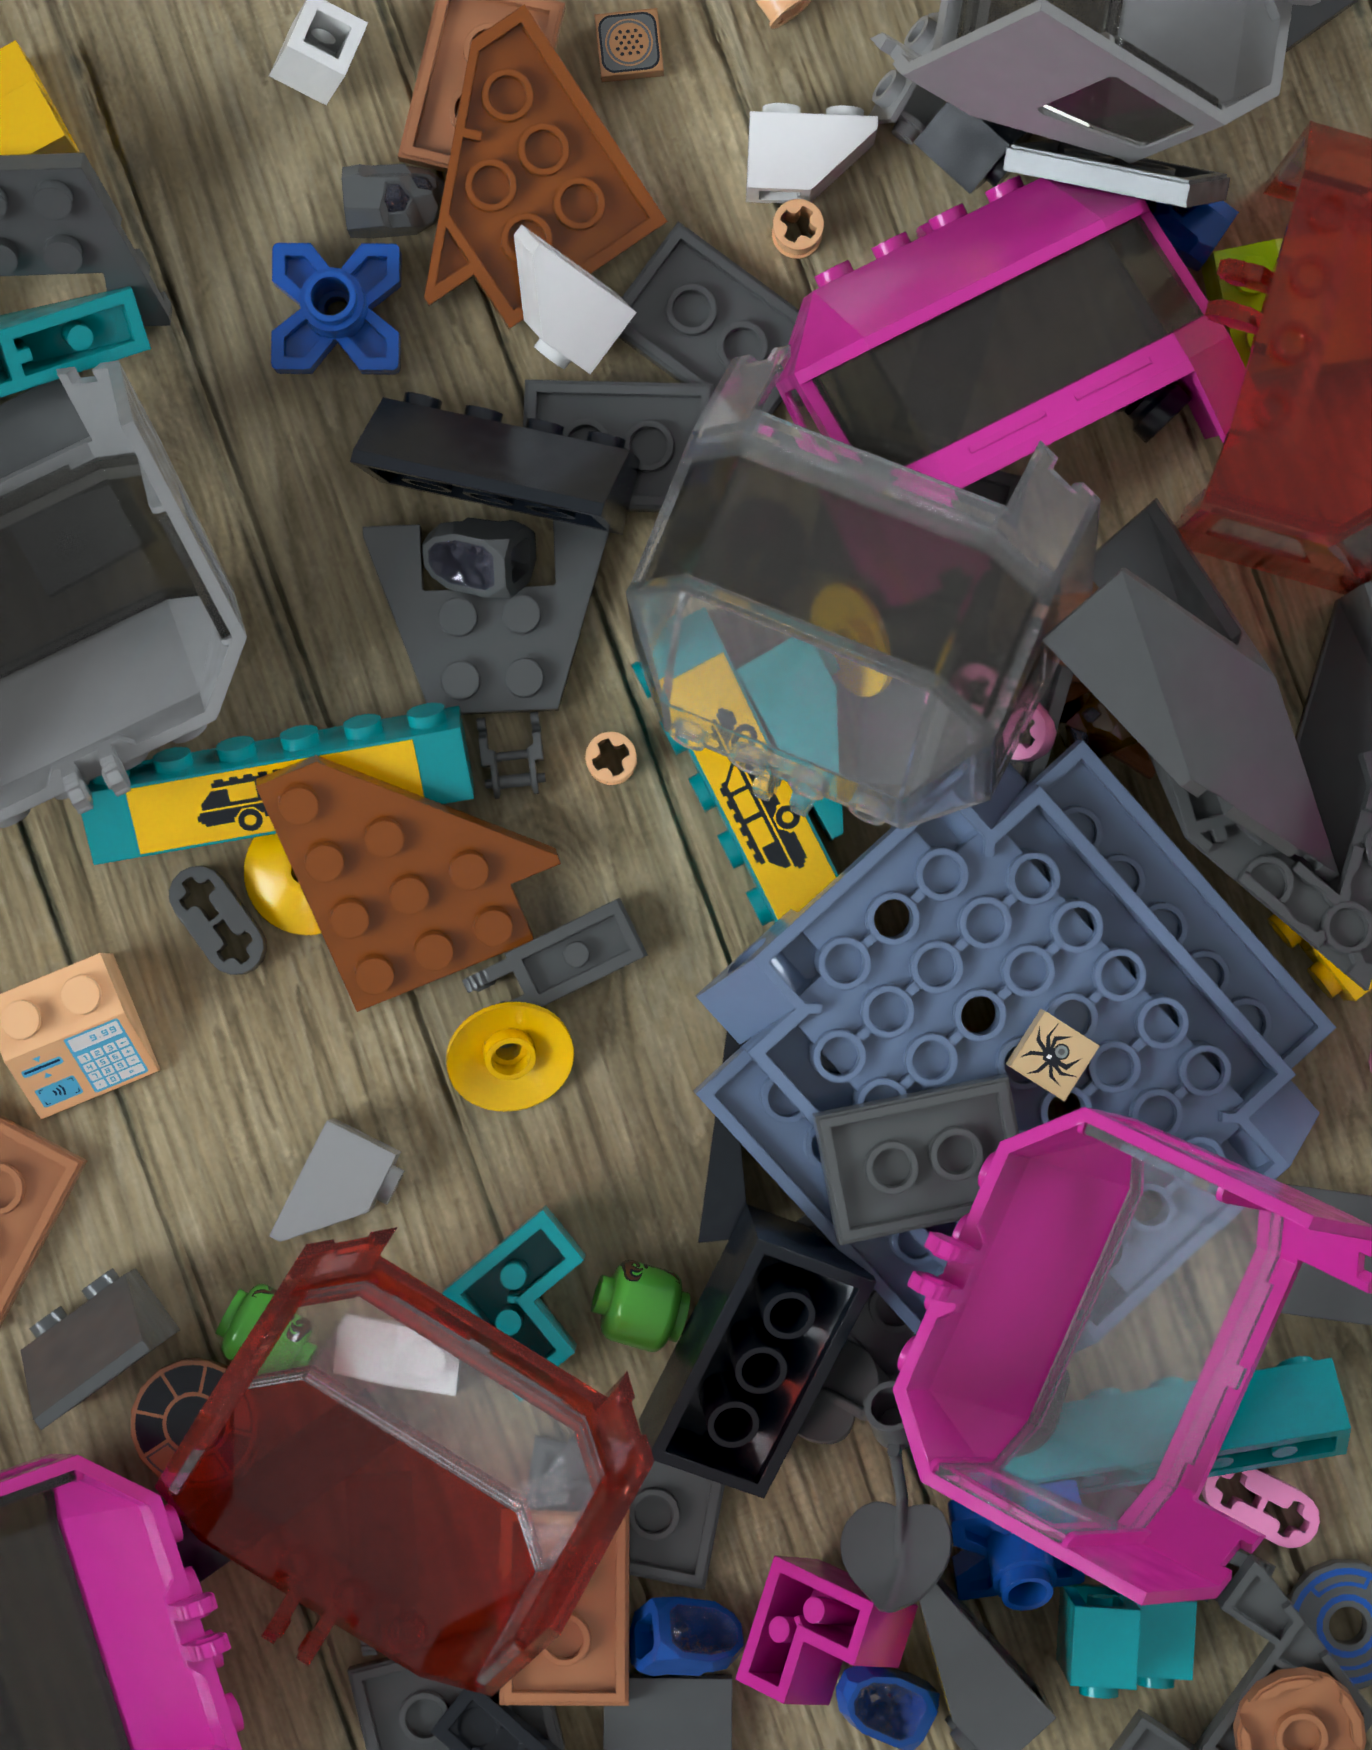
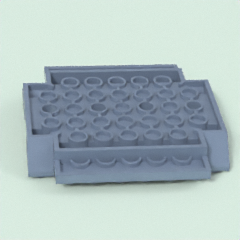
(1039, 905)

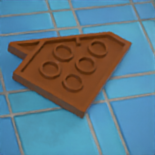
(530, 157)
(397, 877)

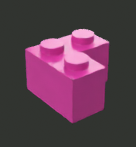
(811, 1624)

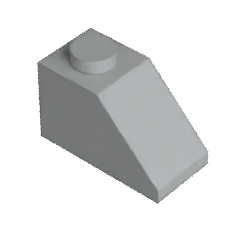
(339, 1181)

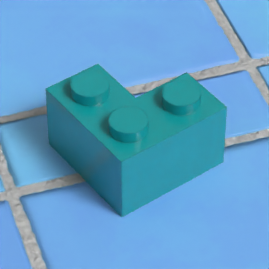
(512, 1277)
(1118, 1644)

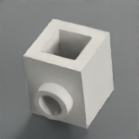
(318, 49)

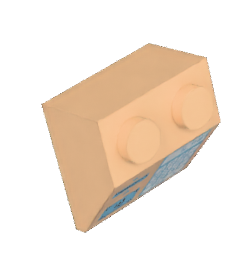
(73, 1035)

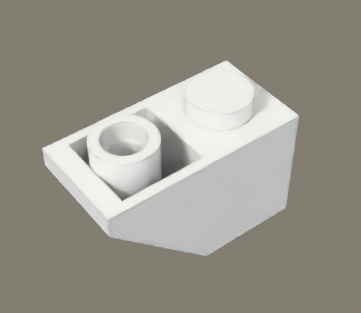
(803, 152)

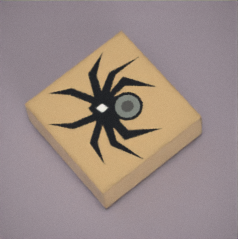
(1052, 1054)

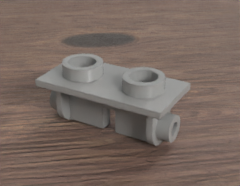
(901, 99)

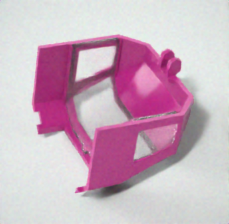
(1104, 1342)

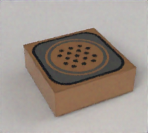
(629, 45)

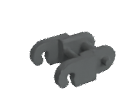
(533, 753)

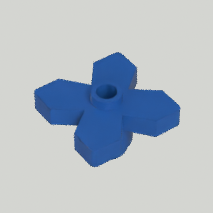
(361, 283)
(1003, 1563)

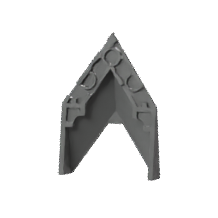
(1191, 685)
(1337, 757)

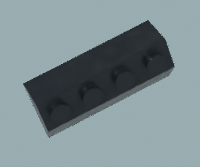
(498, 462)
(754, 1353)

